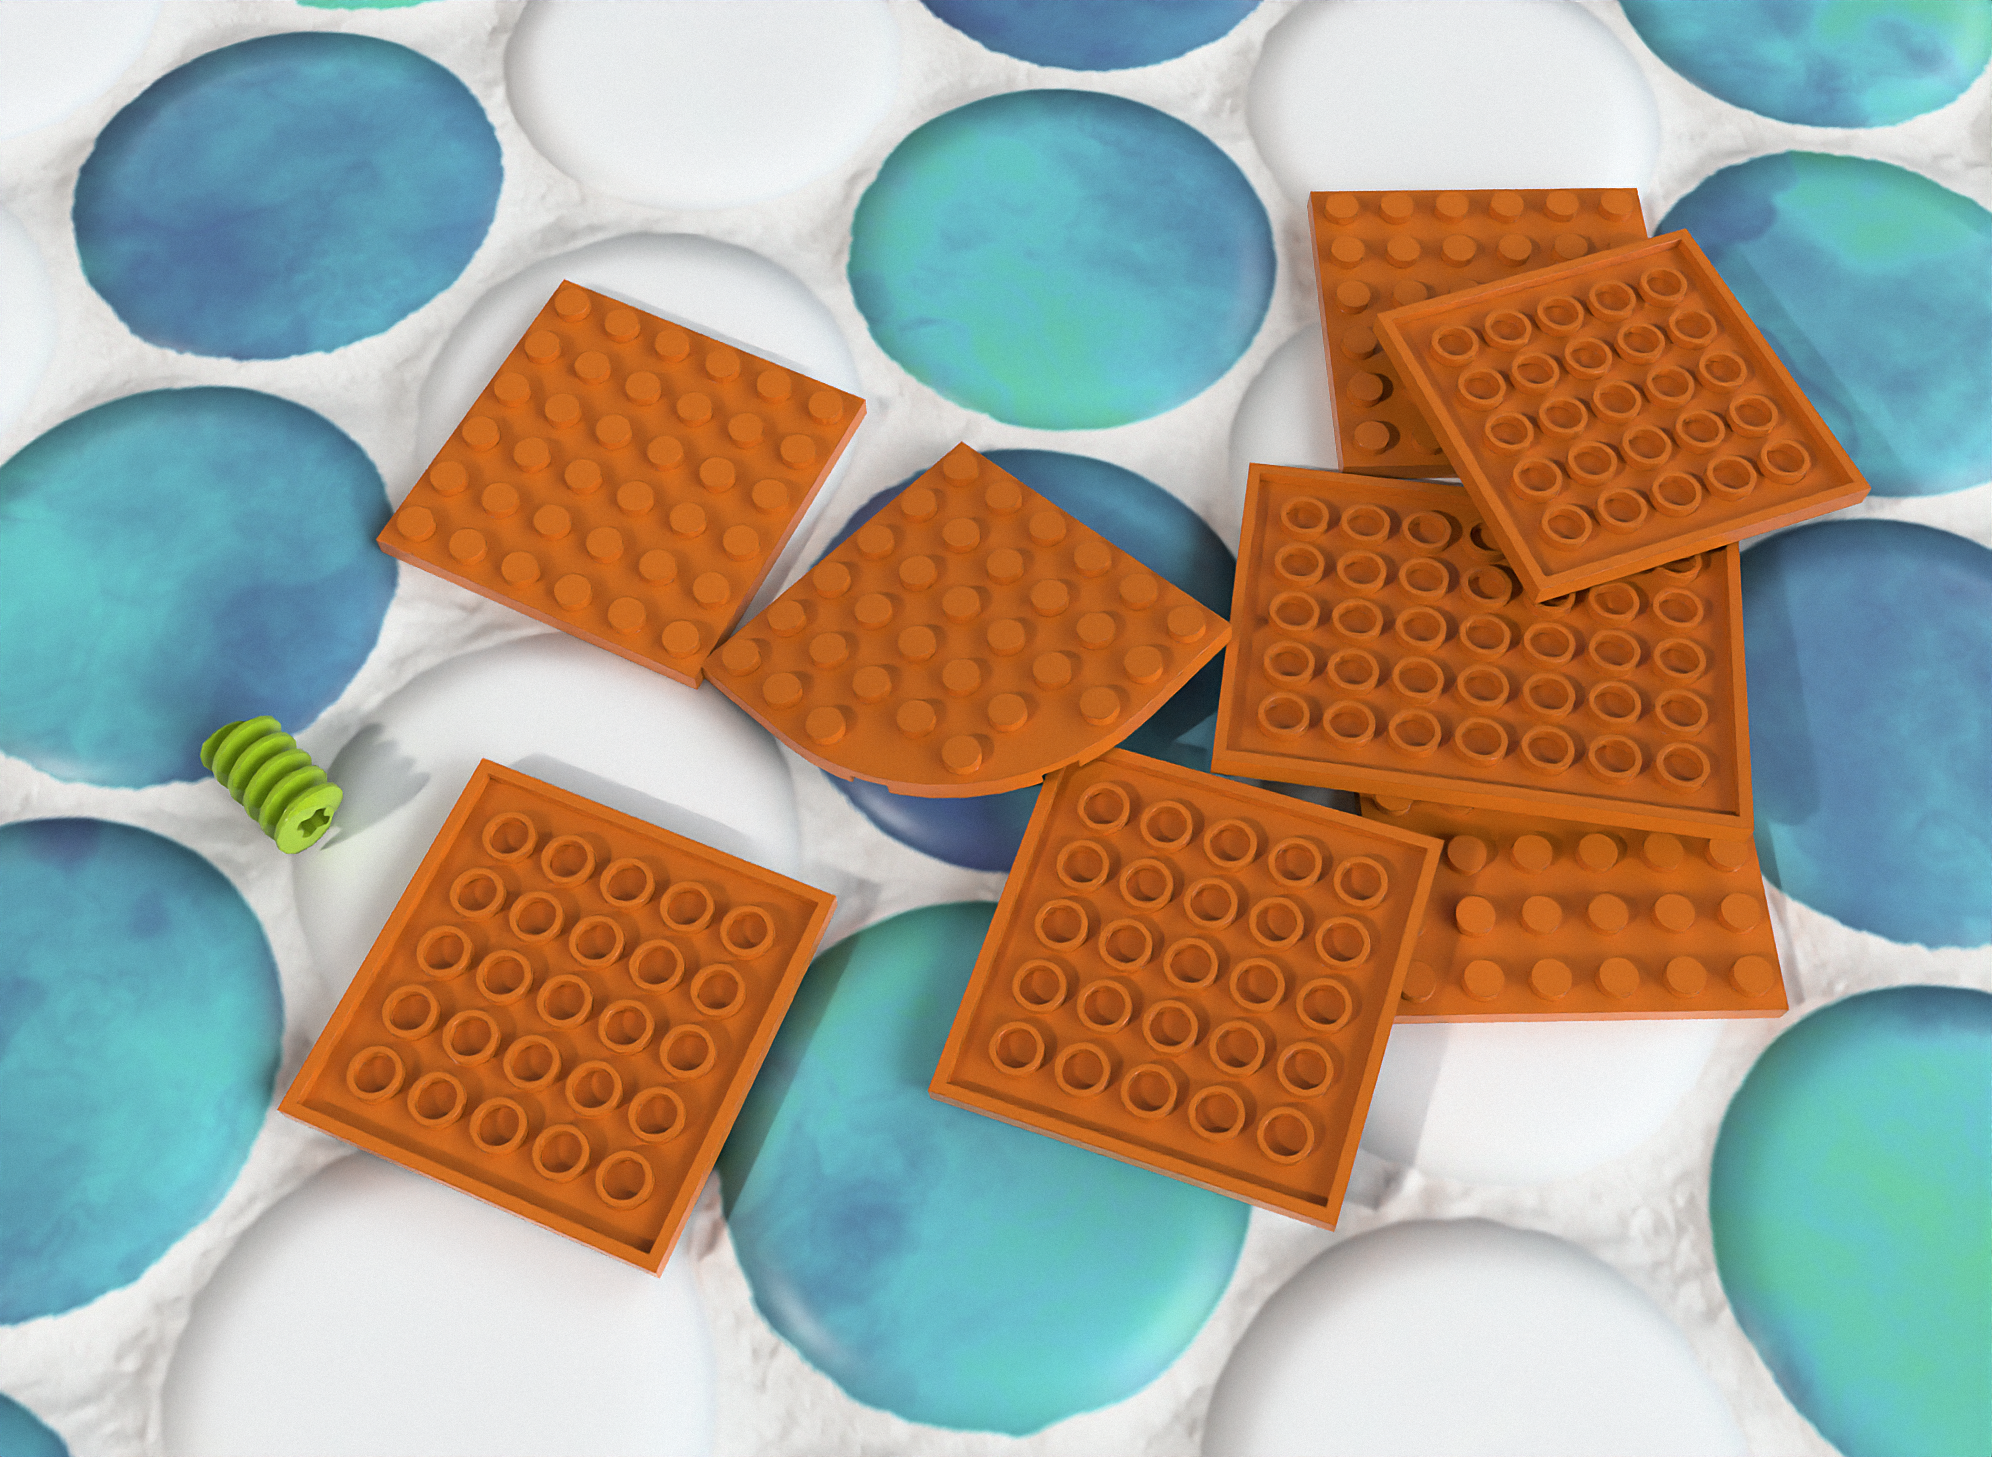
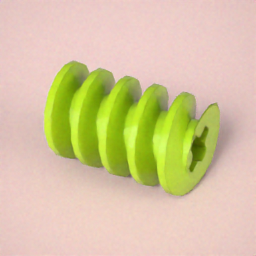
(273, 781)

